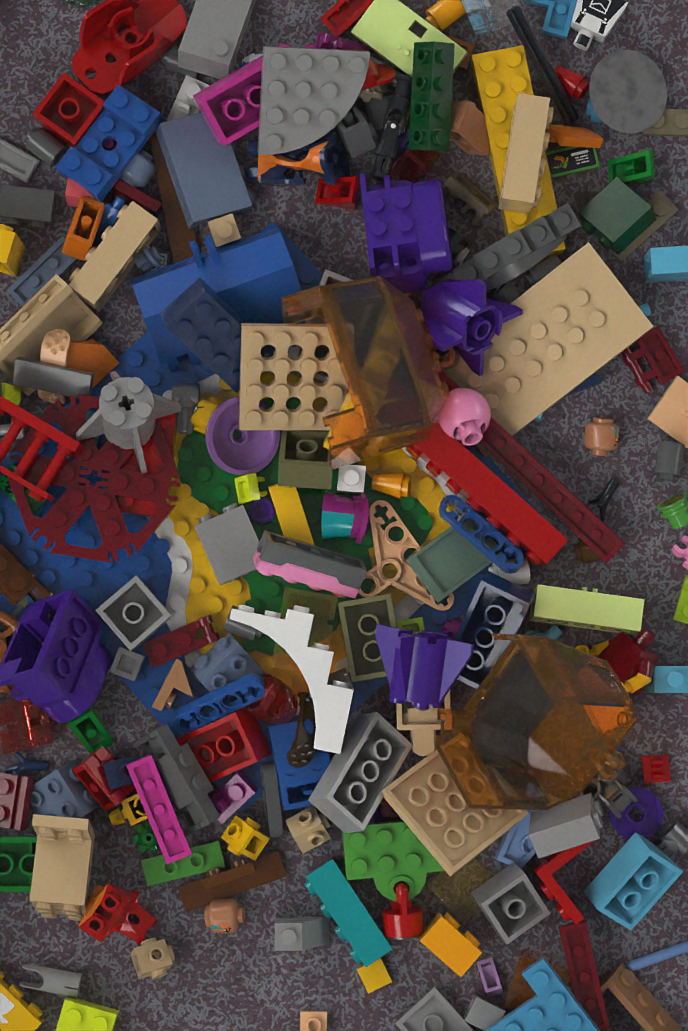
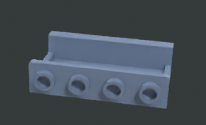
(202, 170)

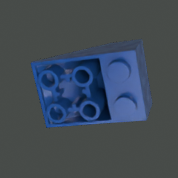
(295, 783)

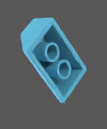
(632, 881)

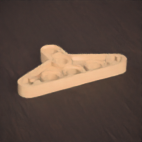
(393, 552)

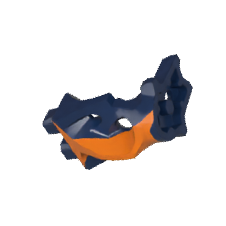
(320, 157)

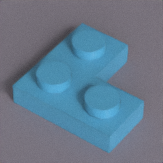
(557, 17)

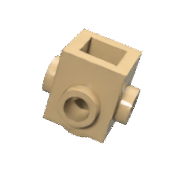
(309, 829)
(145, 963)

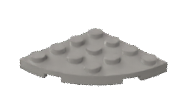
(306, 94)

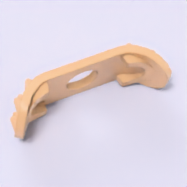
(54, 351)

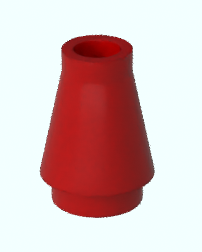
(572, 82)

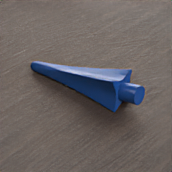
(109, 217)

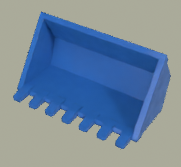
(244, 273)

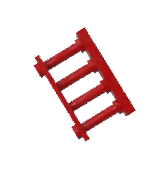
(43, 433)

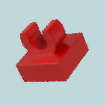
(655, 768)

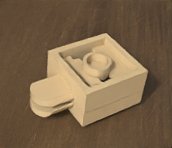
(421, 724)

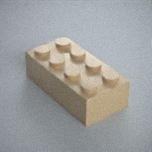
(524, 153)
(114, 256)

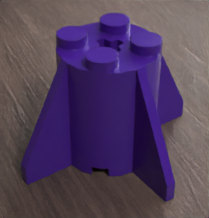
(463, 318)
(422, 664)

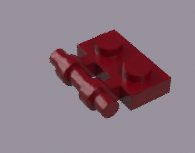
(658, 355)

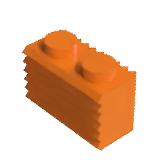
(83, 228)

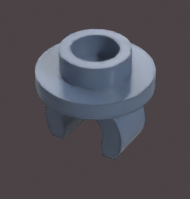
(148, 259)

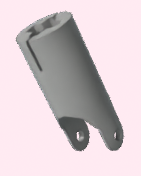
(55, 981)

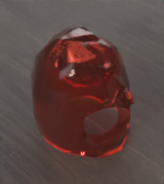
(278, 703)

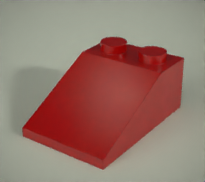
(227, 744)

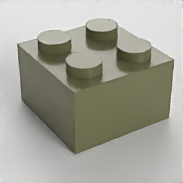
(304, 460)

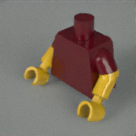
(628, 657)

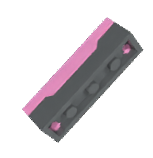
(309, 565)

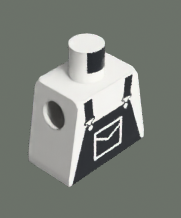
(595, 20)

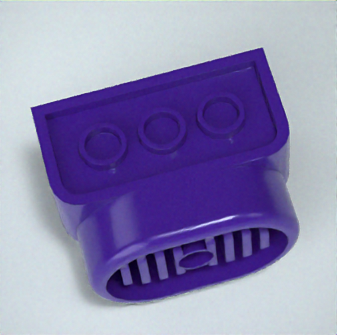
(406, 231)
(57, 657)

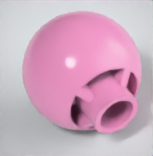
(465, 416)

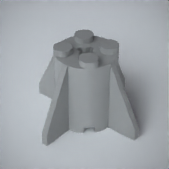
(127, 415)

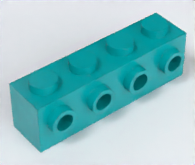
(348, 912)

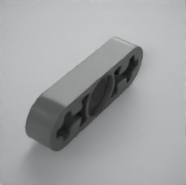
(271, 800)

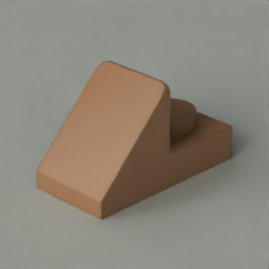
(176, 679)

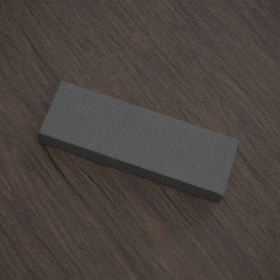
(52, 377)

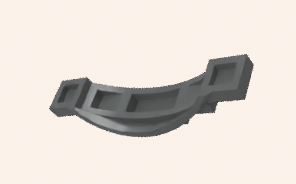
(518, 250)

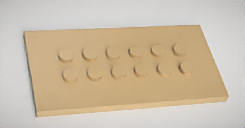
(567, 332)

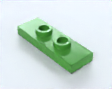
(202, 859)

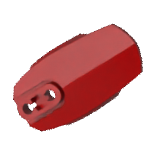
(128, 32)

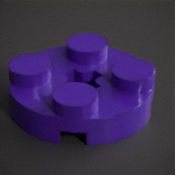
(647, 823)

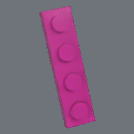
(159, 809)

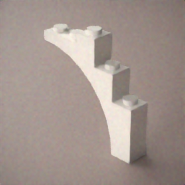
(293, 634)

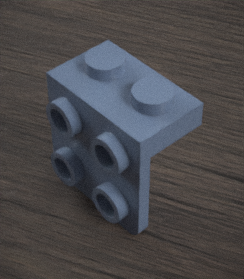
(224, 664)
(62, 794)

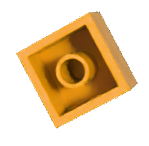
(450, 944)

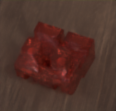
(20, 732)

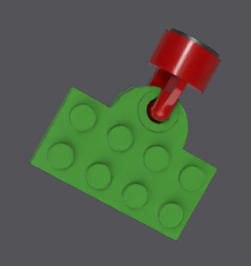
(399, 869)

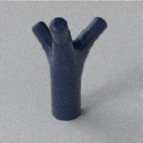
(26, 765)

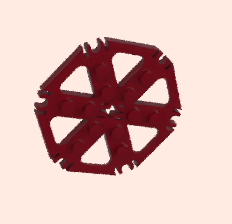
(101, 501)

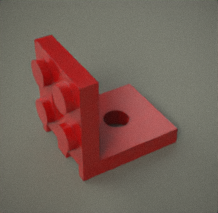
(552, 888)

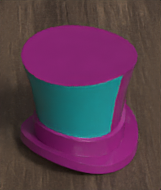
(345, 517)

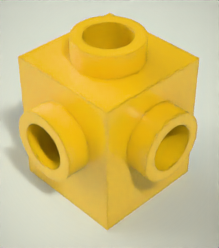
(239, 837)

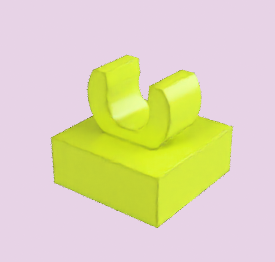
(248, 489)

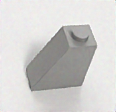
(301, 933)

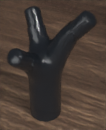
(604, 497)

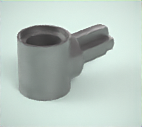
(188, 396)
(673, 838)

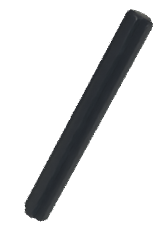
(542, 65)

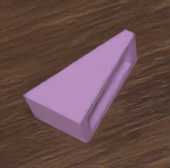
(490, 978)

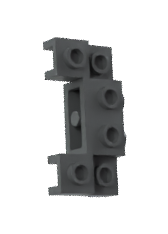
(182, 777)

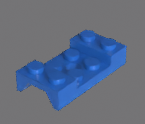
(123, 120)

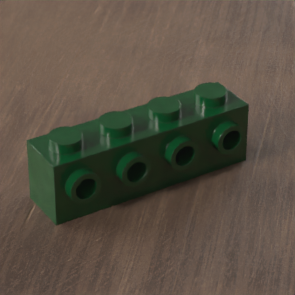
(431, 96)

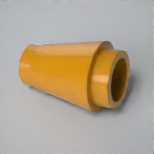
(393, 484)

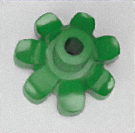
(144, 843)

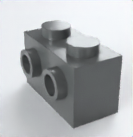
(356, 132)

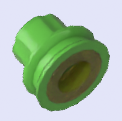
(675, 510)

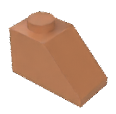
(469, 128)

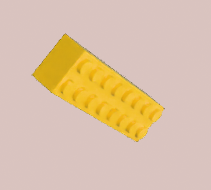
(497, 81)

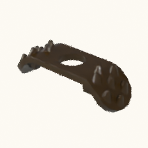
(303, 746)

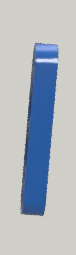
(477, 537)
(217, 701)

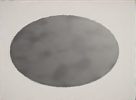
(628, 91)

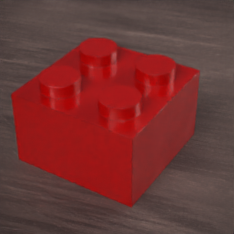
(68, 110)

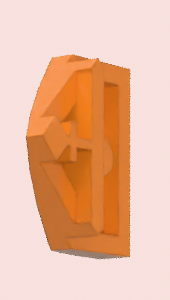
(574, 136)
(91, 357)

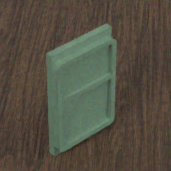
(449, 561)

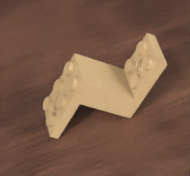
(61, 866)

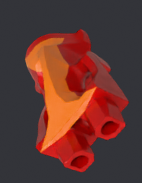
(109, 912)

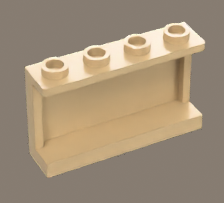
(49, 309)

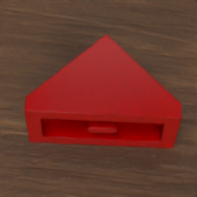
(340, 195)

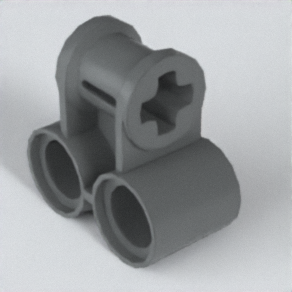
(611, 793)

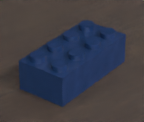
(209, 330)
(495, 609)

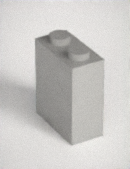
(229, 543)
(565, 825)

